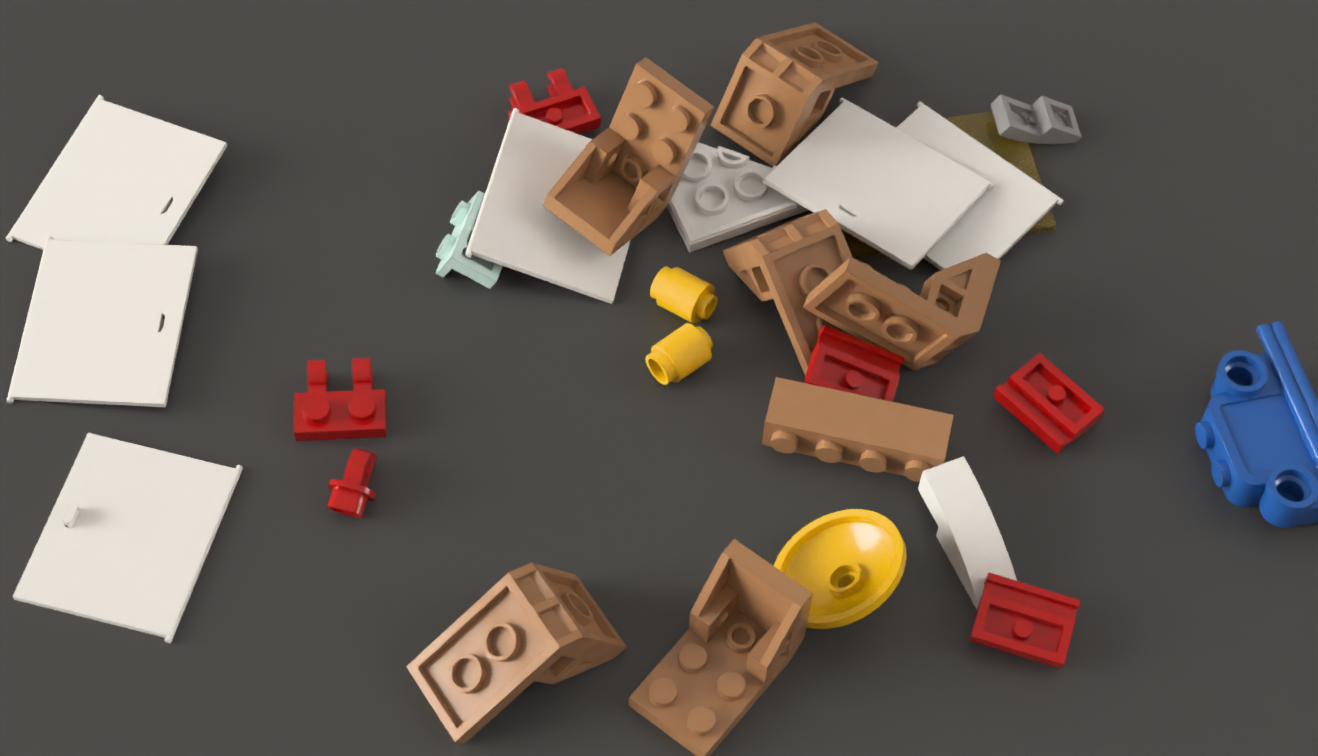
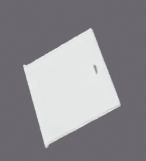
(119, 181)
(878, 183)
(1000, 213)
(525, 235)
(100, 323)
(132, 536)

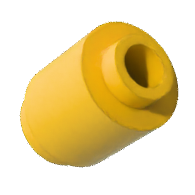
(684, 294)
(679, 354)

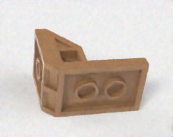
(786, 87)
(635, 164)
(789, 265)
(900, 321)
(521, 631)
(735, 647)

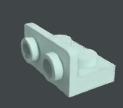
(454, 246)

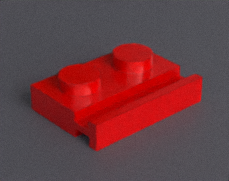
(853, 365)
(1048, 403)
(1024, 620)

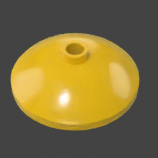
(847, 563)

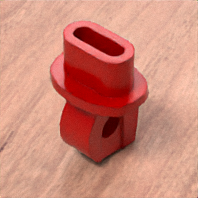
(351, 493)

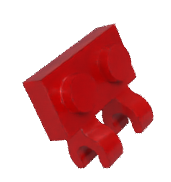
(565, 107)
(340, 413)

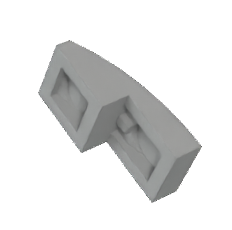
(1038, 123)

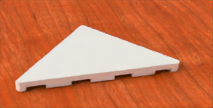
(725, 198)

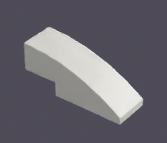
(965, 525)

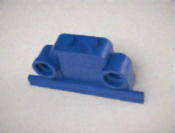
(1264, 431)

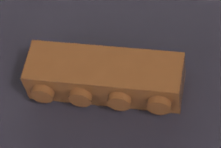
(855, 429)

